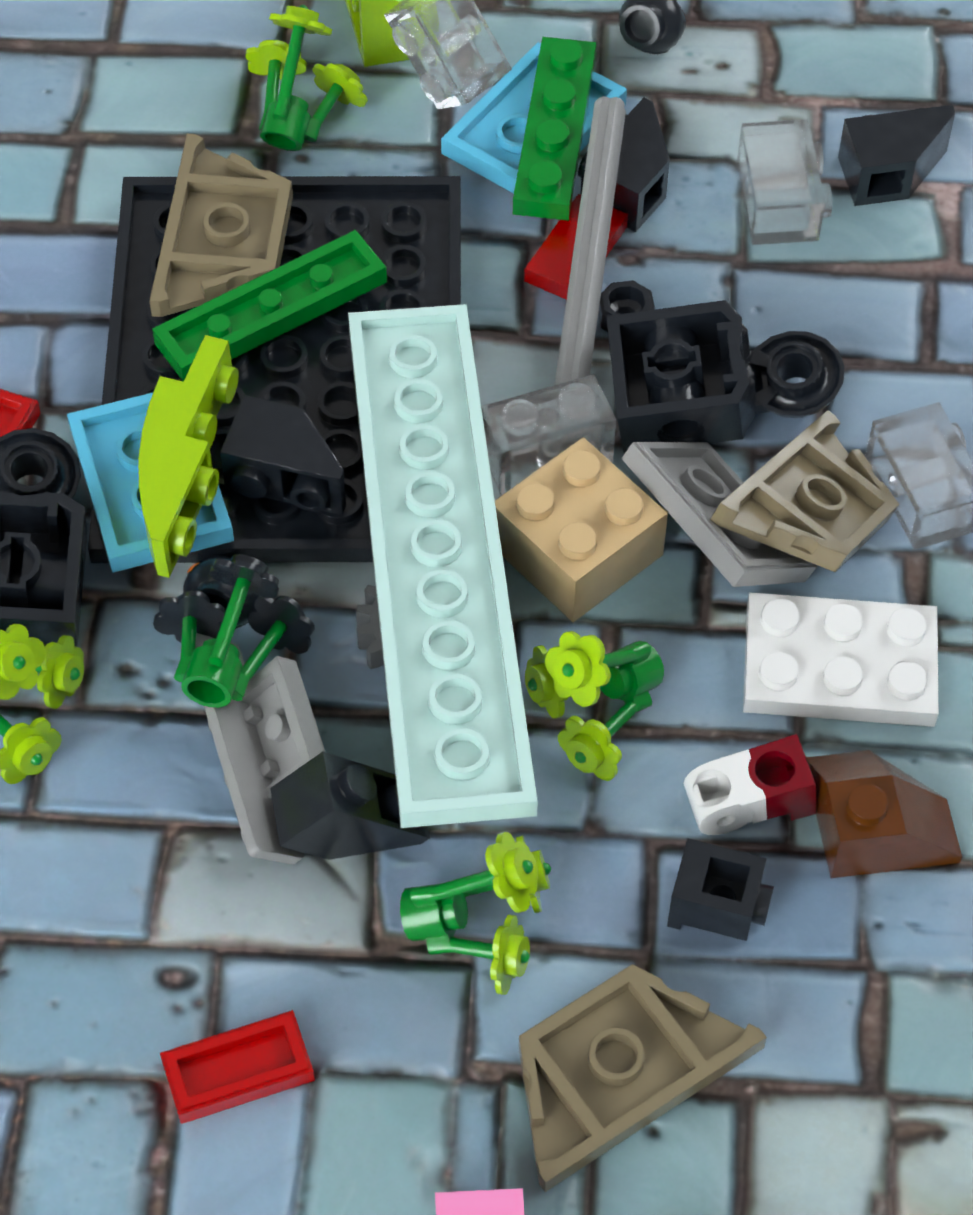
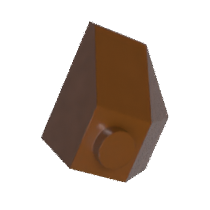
(879, 817)

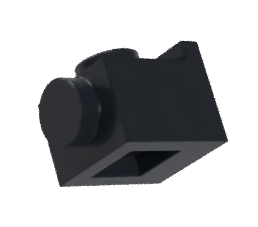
(719, 890)

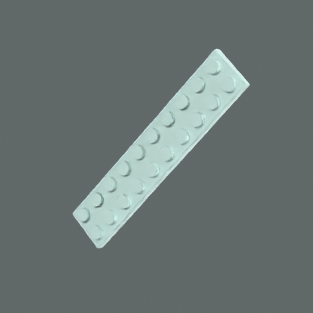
(439, 571)

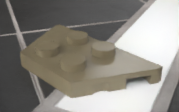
(220, 228)
(811, 499)
(619, 1065)

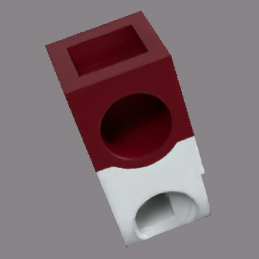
(752, 787)

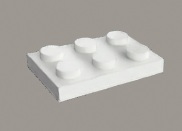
(841, 659)

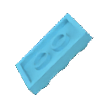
(494, 129)
(108, 453)

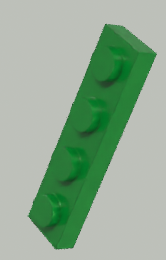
(554, 129)
(274, 301)

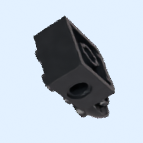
(695, 380)
(41, 536)

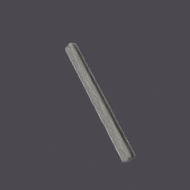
(591, 240)

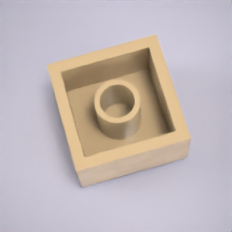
(579, 529)

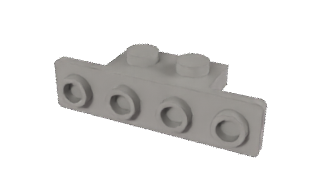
(261, 745)

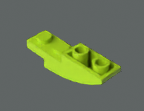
(176, 454)

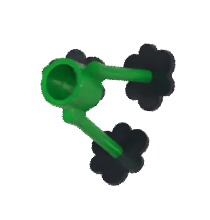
(213, 671)

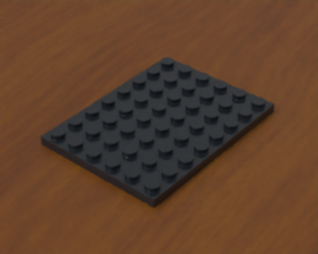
(417, 236)

